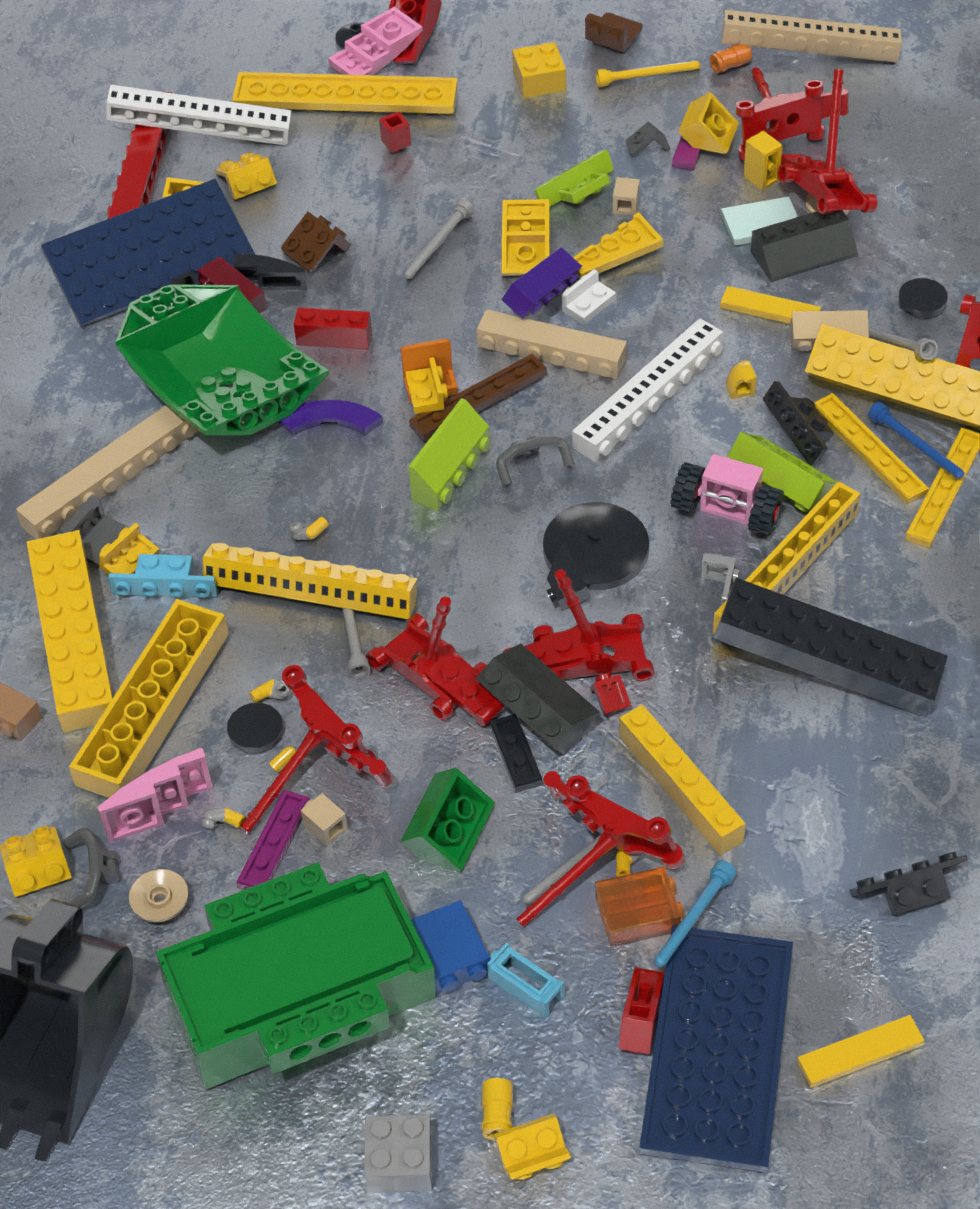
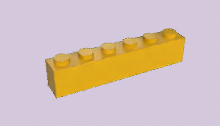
(682, 780)

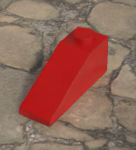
(641, 1011)

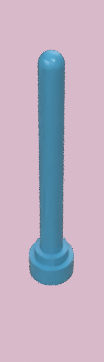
(720, 876)

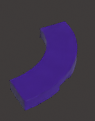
(344, 412)

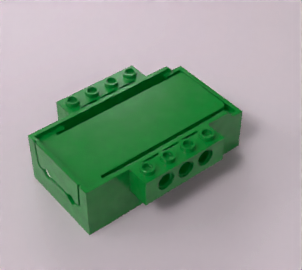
(294, 972)

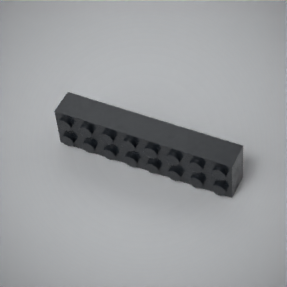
(831, 647)

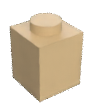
(626, 196)
(324, 819)

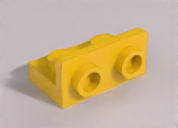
(426, 389)
(531, 1147)

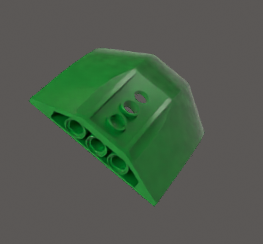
(210, 336)

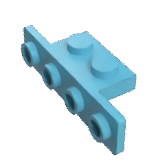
(163, 577)

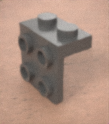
(94, 528)

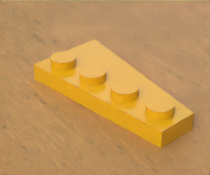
(623, 245)

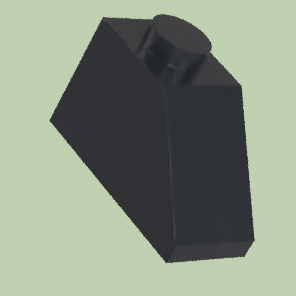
(566, 562)

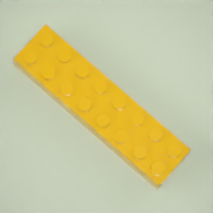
(896, 375)
(70, 629)
(149, 699)

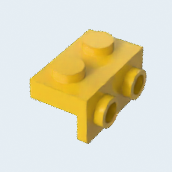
(125, 550)

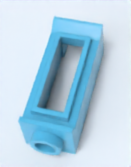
(518, 987)

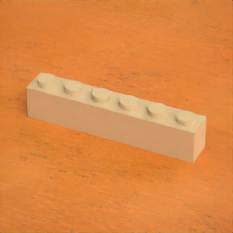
(552, 344)

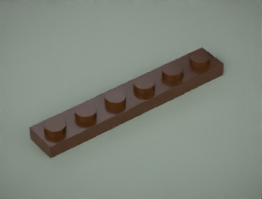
(482, 393)

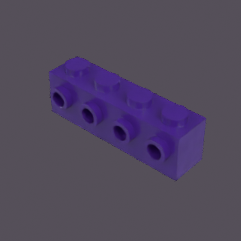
(542, 283)

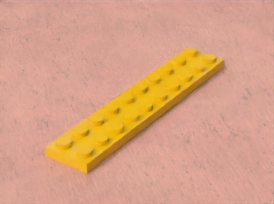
(347, 92)

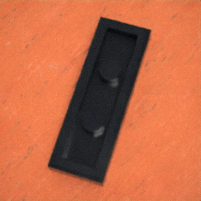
(515, 753)

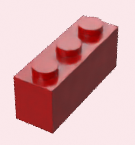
(333, 328)

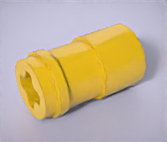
(496, 1106)

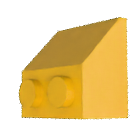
(708, 125)

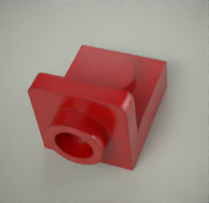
(610, 693)

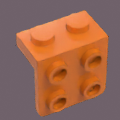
(417, 357)

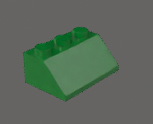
(448, 820)

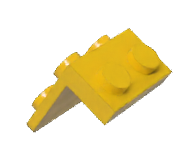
(247, 174)
(34, 860)

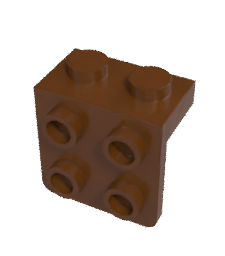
(611, 30)
(313, 240)

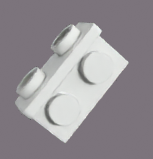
(587, 298)

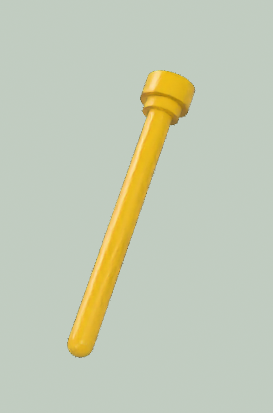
(605, 77)

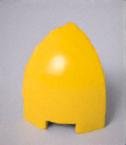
(741, 380)

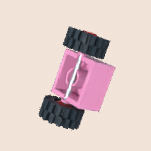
(729, 491)

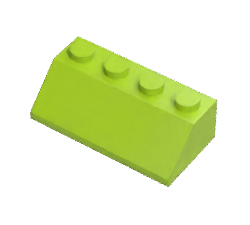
(448, 456)
(783, 470)

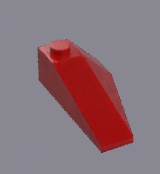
(425, 14)

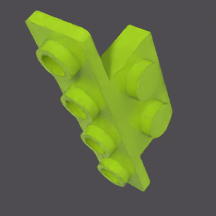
(578, 181)

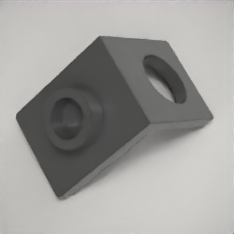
(644, 137)

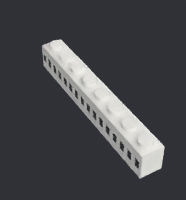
(198, 115)
(647, 390)

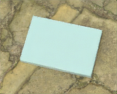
(745, 218)

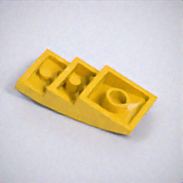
(524, 235)

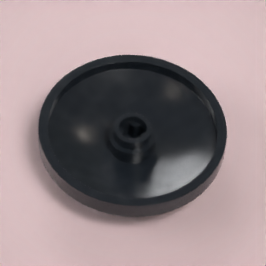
(603, 540)

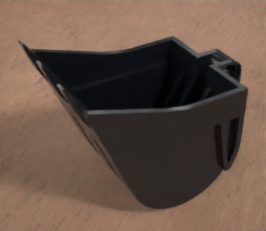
(57, 1020)

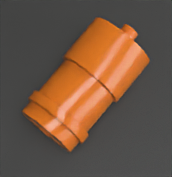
(731, 57)

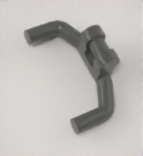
(531, 444)
(101, 864)

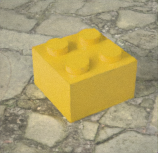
(539, 70)

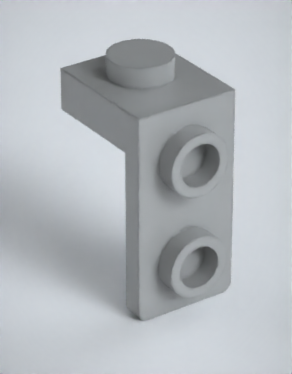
(721, 569)

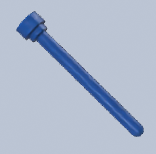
(881, 414)

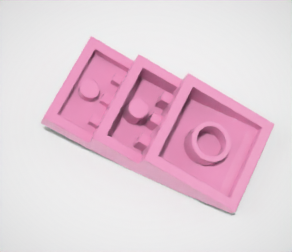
(377, 44)
(153, 794)

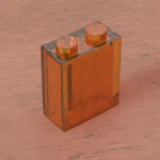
(638, 906)

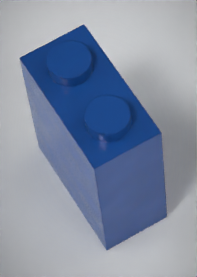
(452, 946)

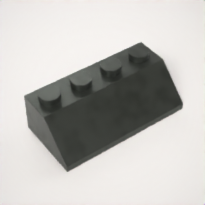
(803, 244)
(538, 697)

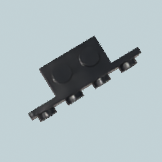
(800, 422)
(913, 888)

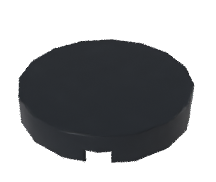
(923, 297)
(255, 727)

